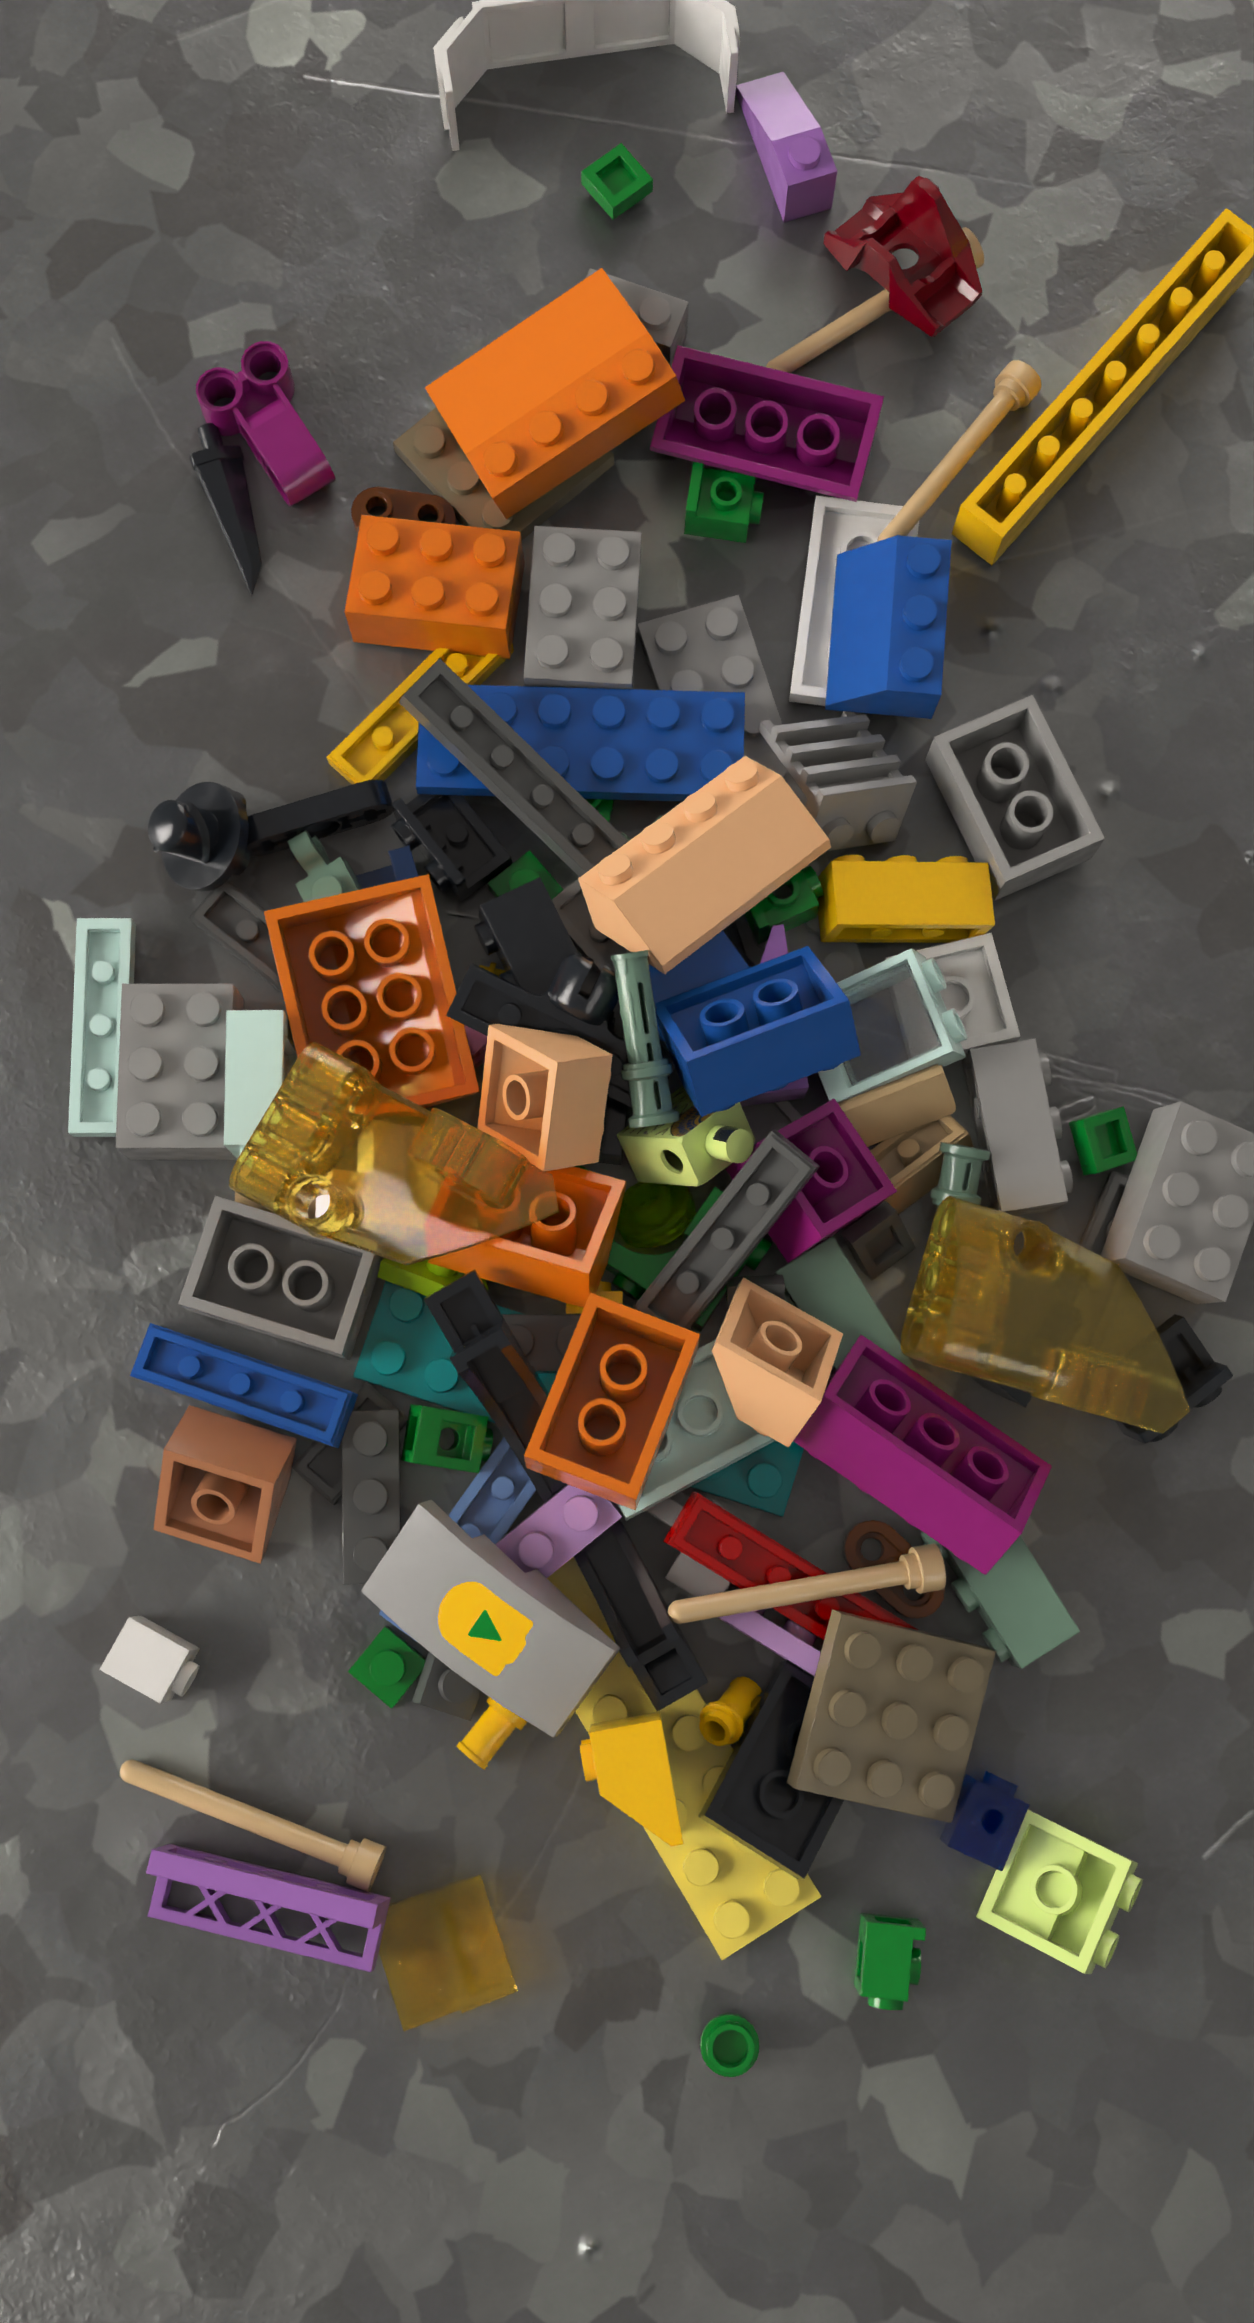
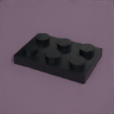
(753, 1792)

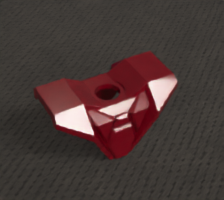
(919, 219)

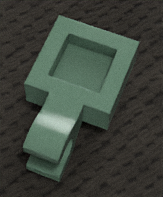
(323, 877)

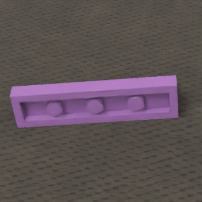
(267, 1887)

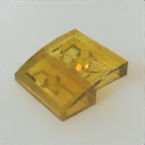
(444, 1953)

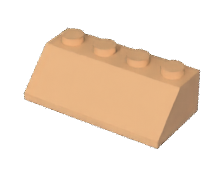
(703, 864)

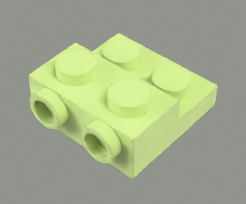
(1061, 1894)

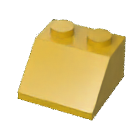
(634, 1772)

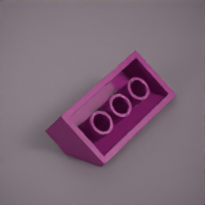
(769, 424)
(924, 1455)

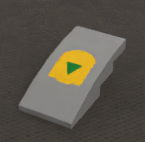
(490, 1619)

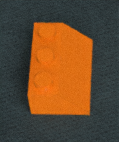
(559, 1254)

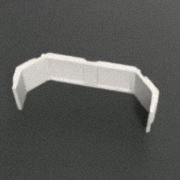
(549, 30)

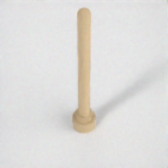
(849, 323)
(1013, 390)
(918, 1570)
(355, 1860)

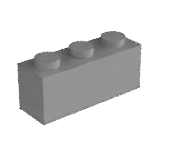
(1017, 1127)

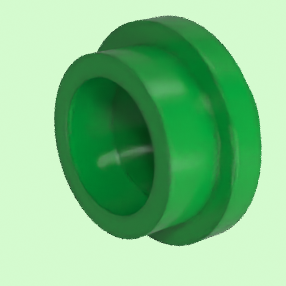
(729, 2045)

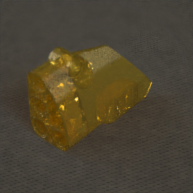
(395, 1173)
(1038, 1319)

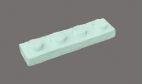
(101, 966)

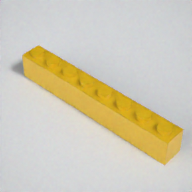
(1106, 388)

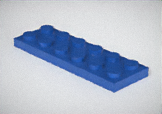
(605, 740)

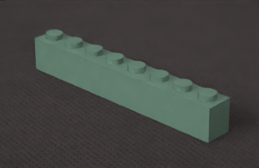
(1015, 1595)

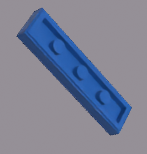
(244, 1385)

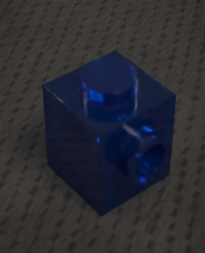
(986, 1819)

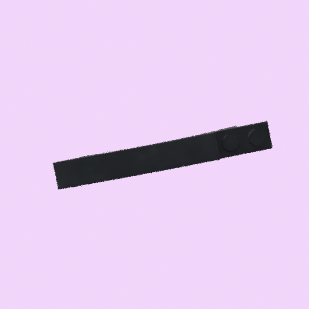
(514, 1397)

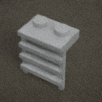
(845, 776)

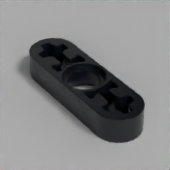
(319, 815)

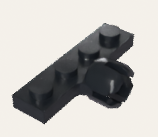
(562, 1009)

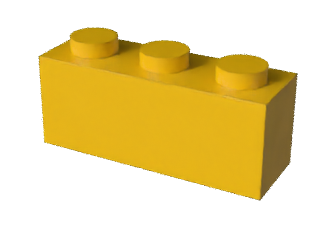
(904, 900)

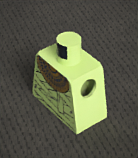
(688, 1149)

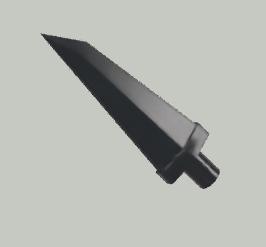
(226, 487)

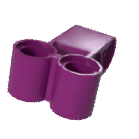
(266, 420)

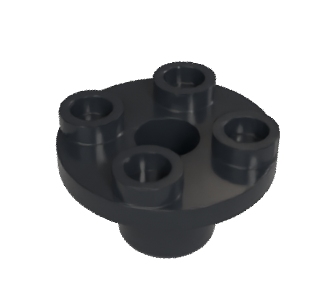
(202, 835)

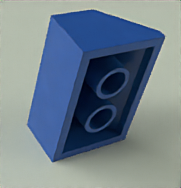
(889, 627)
(757, 1030)

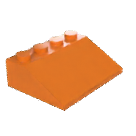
(556, 393)
(376, 987)

